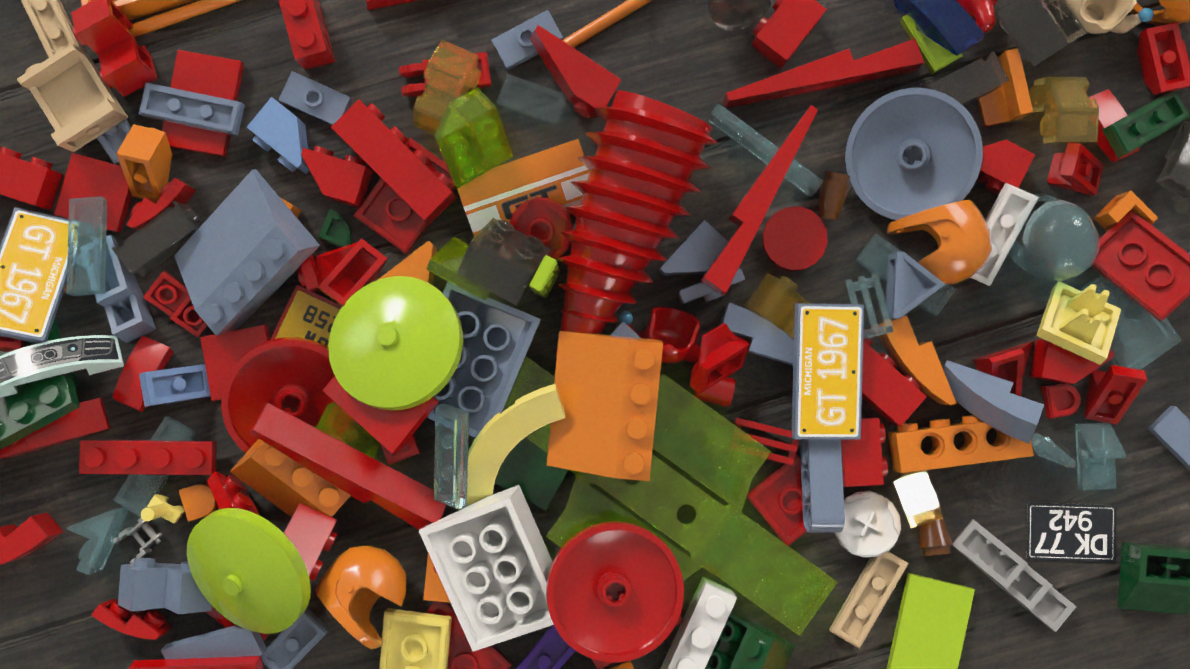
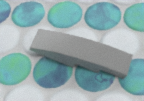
(1013, 575)

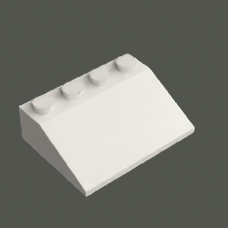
(492, 567)

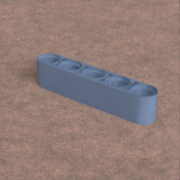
(822, 485)

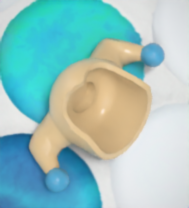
(1108, 15)

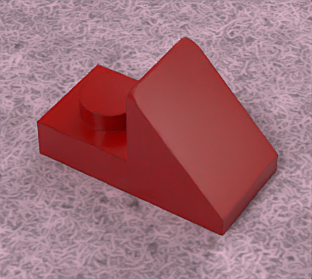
(1076, 170)
(1112, 393)

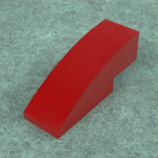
(27, 538)

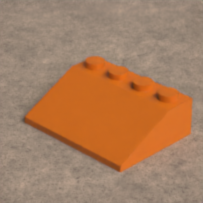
(608, 404)

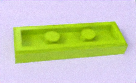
(545, 277)

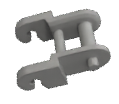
(145, 549)

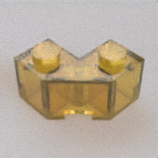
(449, 77)
(1067, 110)
(776, 302)

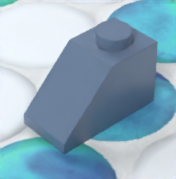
(696, 253)

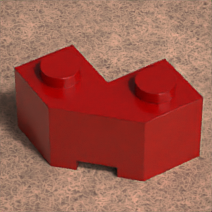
(107, 33)

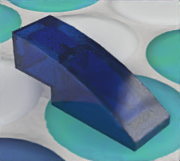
(943, 23)

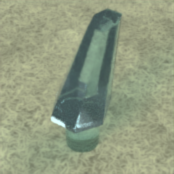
(1050, 450)

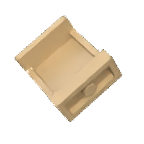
(73, 97)

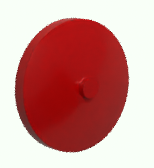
(276, 372)
(614, 592)

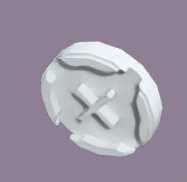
(869, 525)

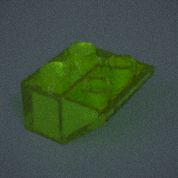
(472, 137)

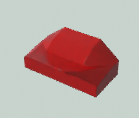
(1164, 59)
(719, 357)

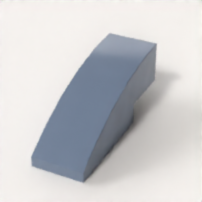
(123, 299)
(763, 335)
(992, 402)

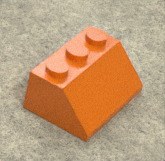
(286, 481)

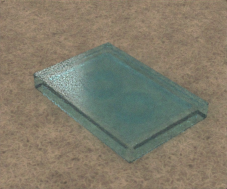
(1138, 334)

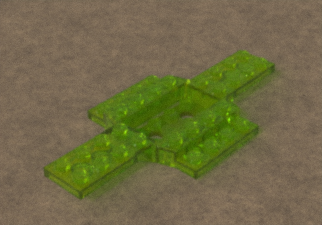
(720, 534)

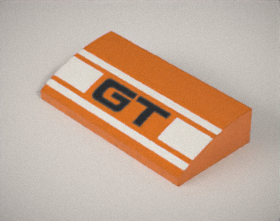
(538, 175)

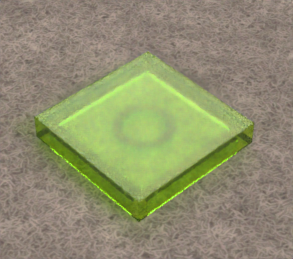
(447, 263)

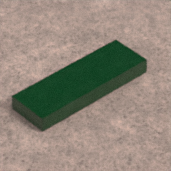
(1145, 123)

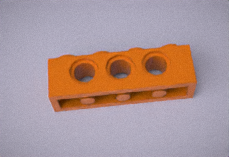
(908, 456)

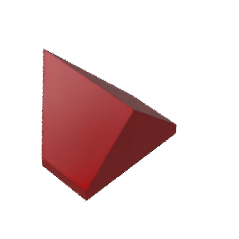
(348, 270)
(1007, 364)

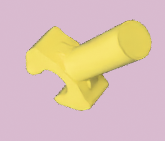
(159, 508)

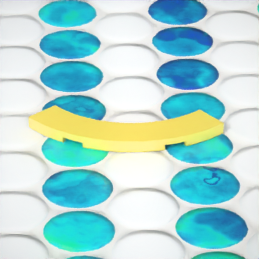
(504, 433)

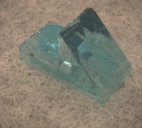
(1096, 454)
(101, 532)

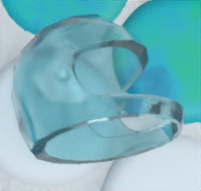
(1057, 241)

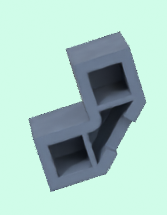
(160, 585)

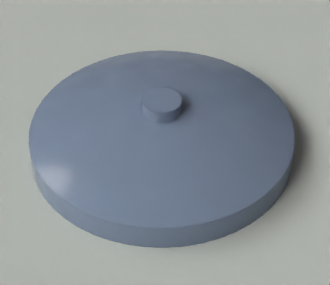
(913, 152)

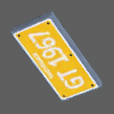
(32, 274)
(827, 371)

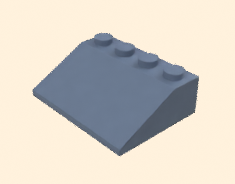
(242, 254)
(491, 356)

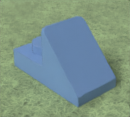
(174, 385)

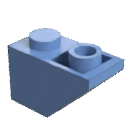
(283, 132)

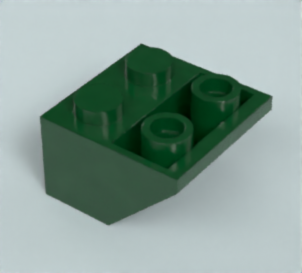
(1154, 578)
(749, 647)

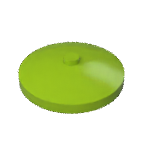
(395, 343)
(248, 570)

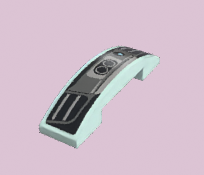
(58, 357)

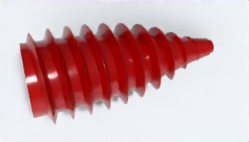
(627, 204)

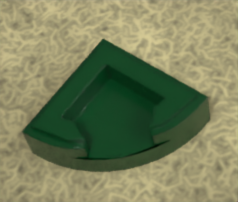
(336, 230)

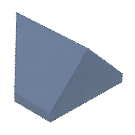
(907, 284)

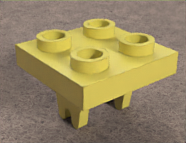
(1080, 321)

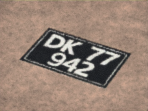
(1071, 532)

